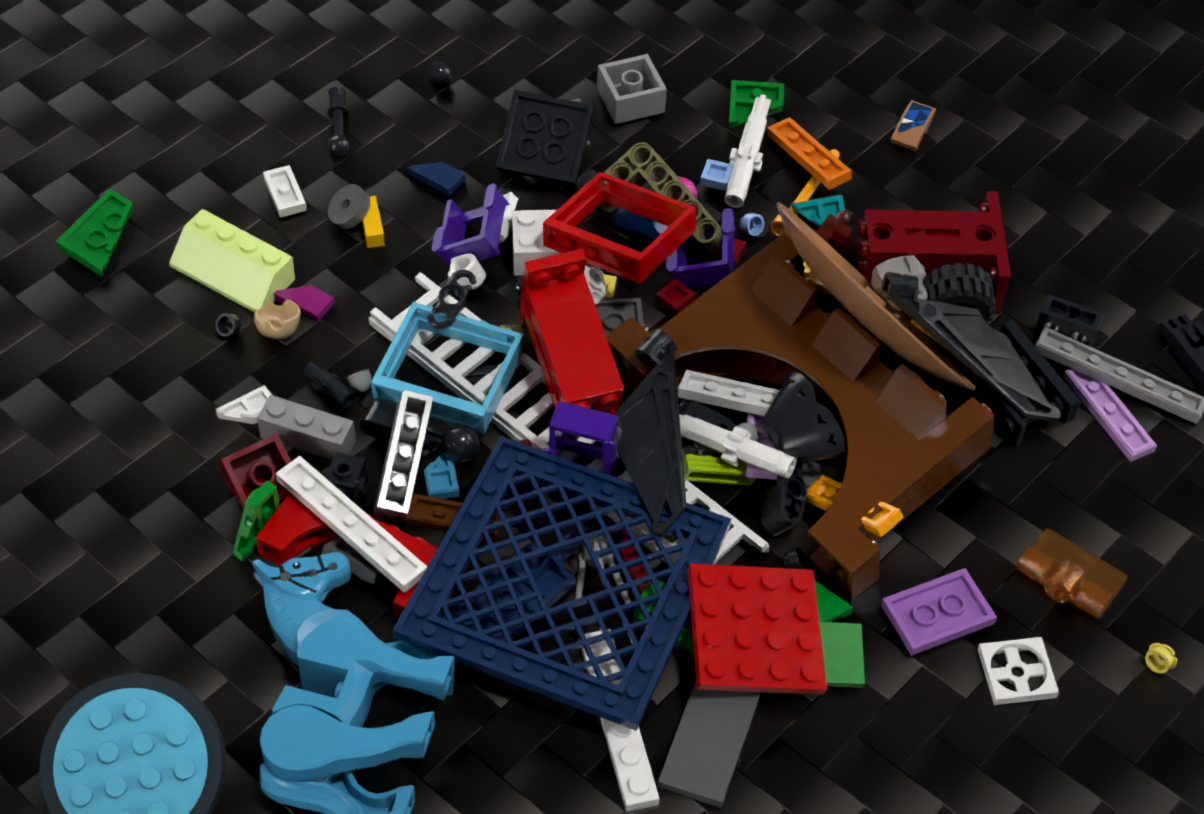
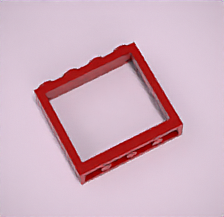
(563, 236)

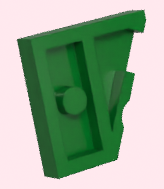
(257, 512)

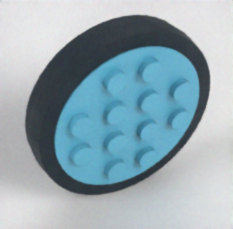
(133, 750)

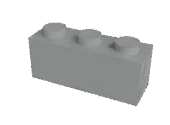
(306, 428)

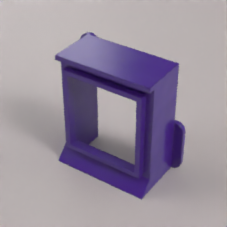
(450, 240)
(707, 272)
(585, 424)

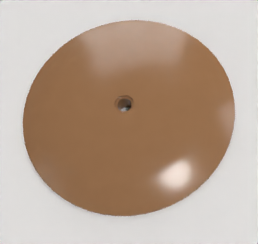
(868, 305)

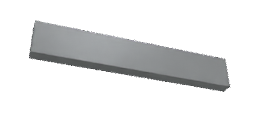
(1121, 375)

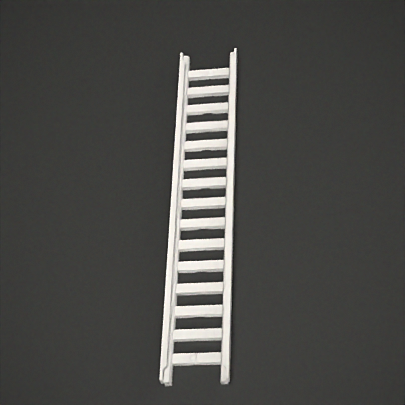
(517, 428)

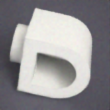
(469, 263)

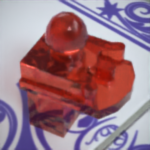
(836, 228)

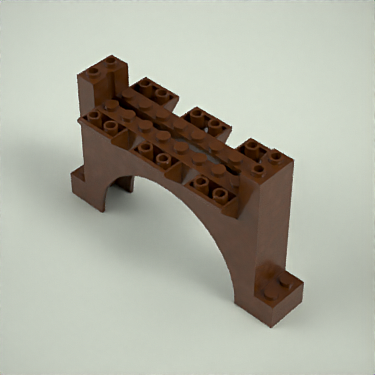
(893, 424)

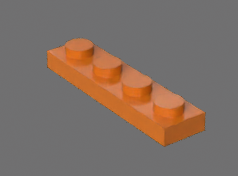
(809, 153)

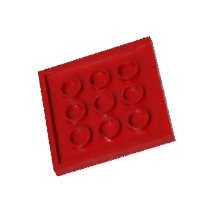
(756, 629)

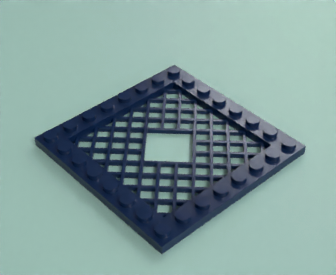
(620, 703)

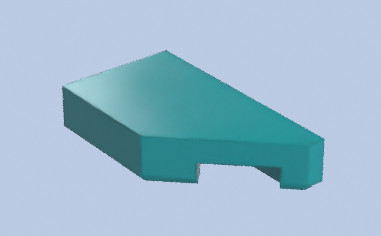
(819, 209)

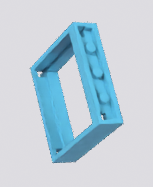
(465, 329)

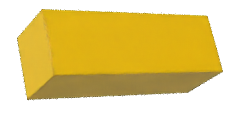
(372, 225)

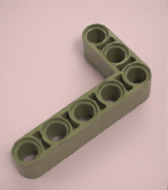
(670, 186)

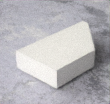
(246, 407)

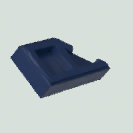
(439, 176)

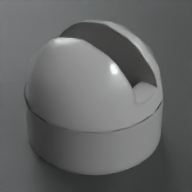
(360, 381)

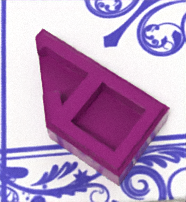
(311, 300)

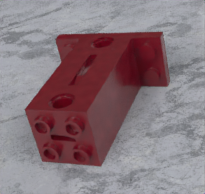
(938, 240)

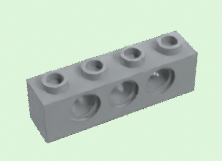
(403, 456)

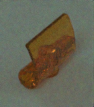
(1071, 573)

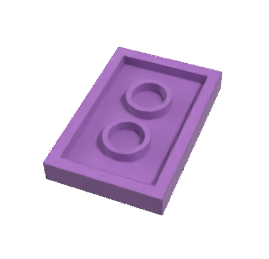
(938, 611)

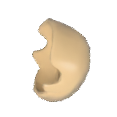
(277, 320)

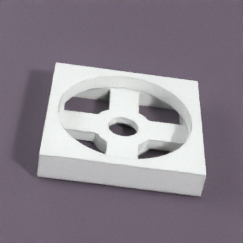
(1010, 648)

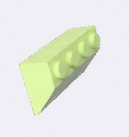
(231, 261)

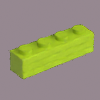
(714, 470)

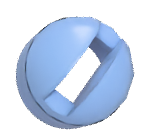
(752, 220)

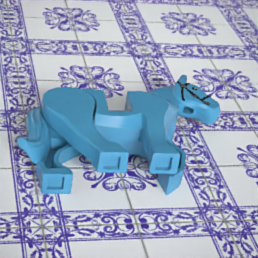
(319, 729)

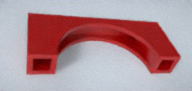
(297, 528)

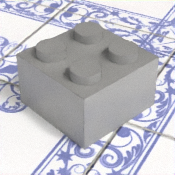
(631, 88)

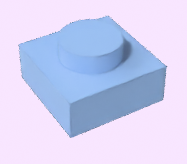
(716, 174)

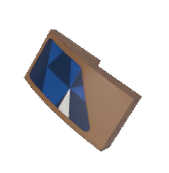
(913, 125)

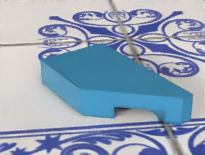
(441, 478)

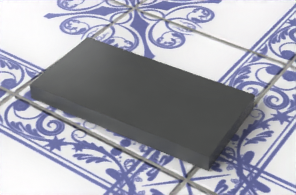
(708, 744)

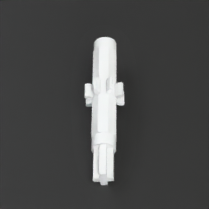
(747, 156)
(737, 446)

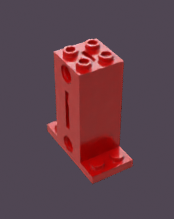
(569, 333)

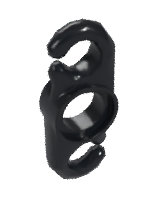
(451, 310)

